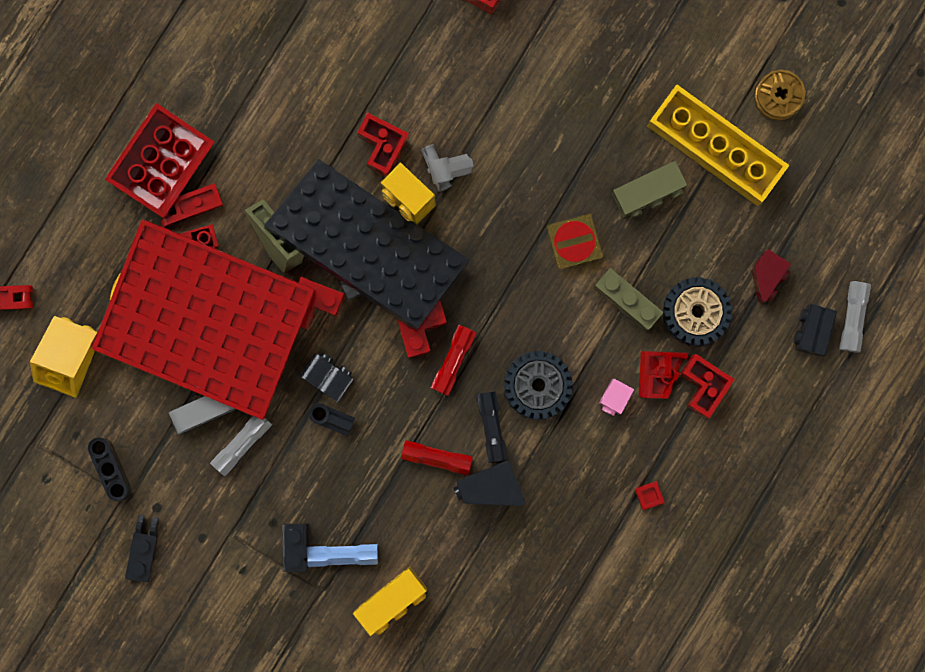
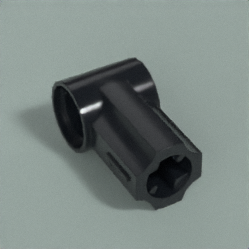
(334, 419)

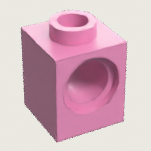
(615, 397)

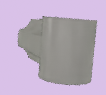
(447, 168)

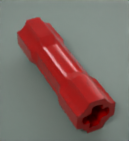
(460, 345)
(435, 457)

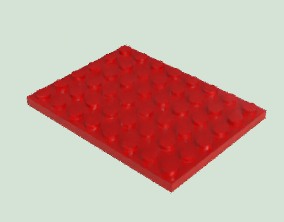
(203, 319)

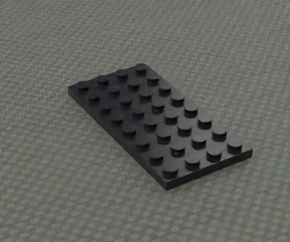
(367, 244)

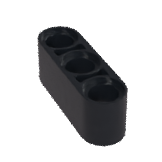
(101, 461)

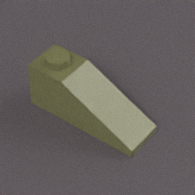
(281, 253)

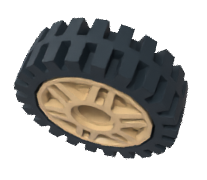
(710, 299)

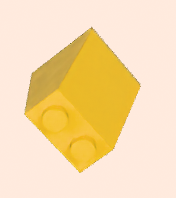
(63, 356)

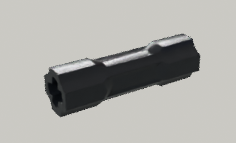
(489, 410)

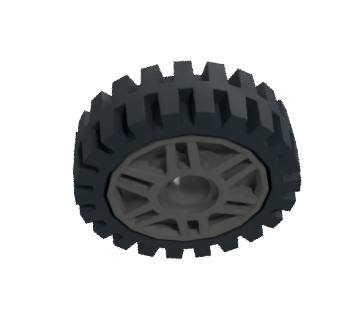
(546, 368)

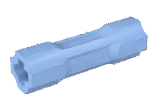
(342, 555)

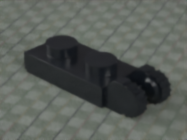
(142, 551)

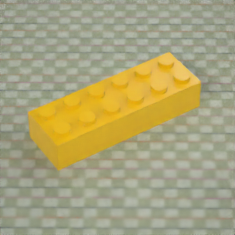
(717, 145)

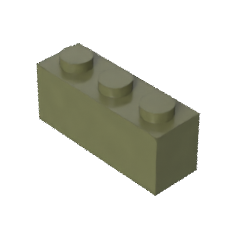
(649, 190)
(628, 300)

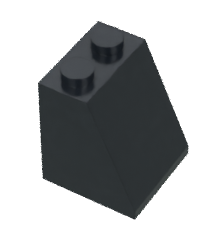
(491, 486)

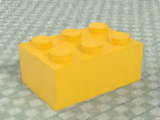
(408, 194)
(391, 602)

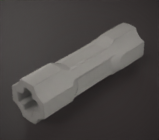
(857, 301)
(240, 444)

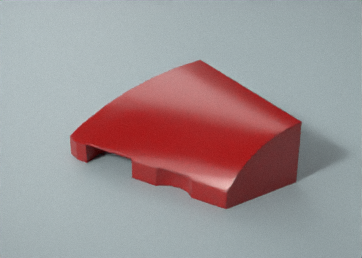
(659, 372)

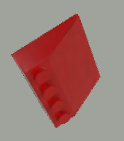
(159, 160)

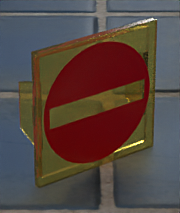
(574, 241)

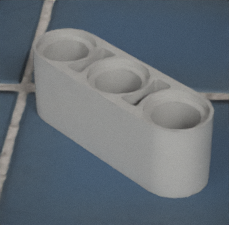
(197, 413)

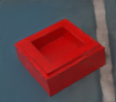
(649, 495)

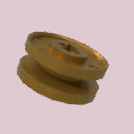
(781, 82)

